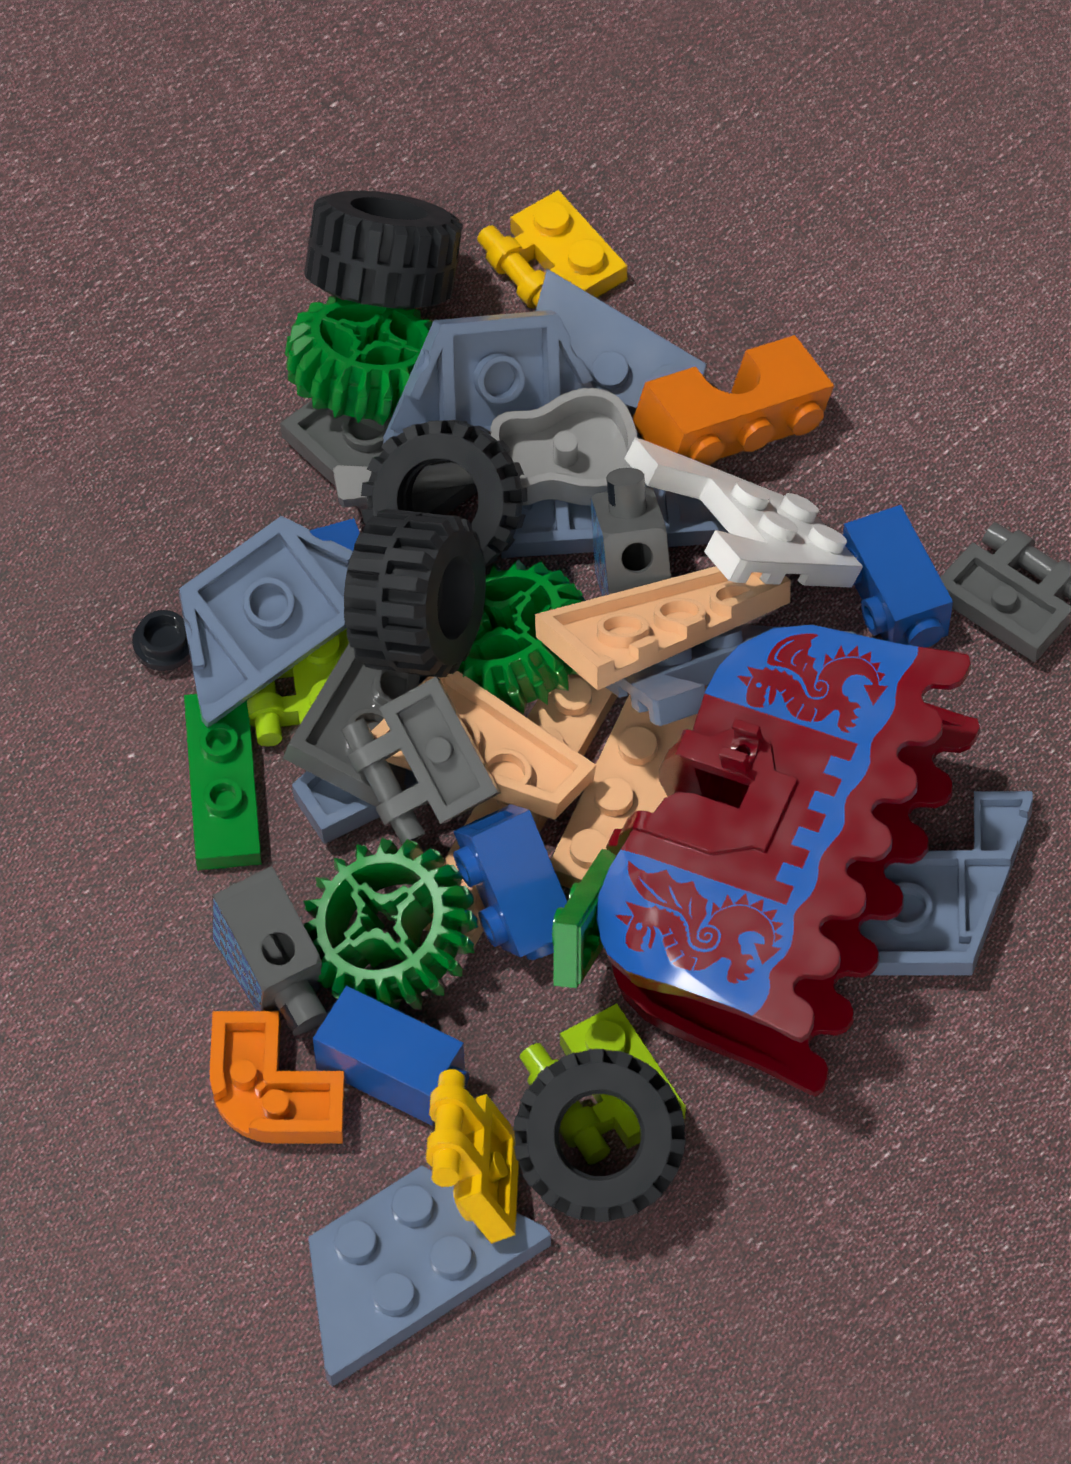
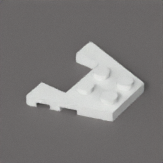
(765, 528)

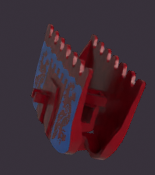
(777, 841)

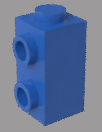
(898, 580)
(513, 879)
(386, 1052)

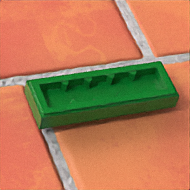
(222, 789)
(576, 928)

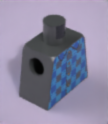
(628, 534)
(269, 949)

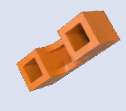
(773, 397)

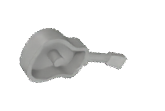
(560, 447)

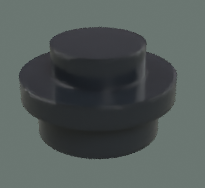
(161, 641)

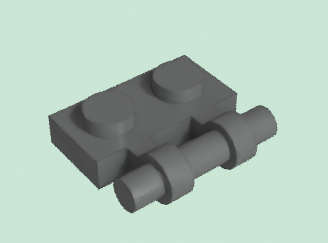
(1004, 600)
(438, 752)

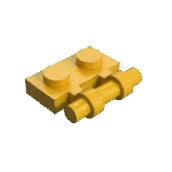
(560, 242)
(474, 1154)

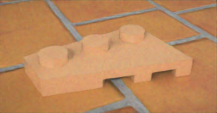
(523, 758)

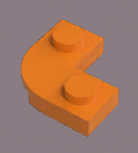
(259, 1097)

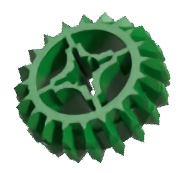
(354, 356)
(506, 652)
(434, 890)

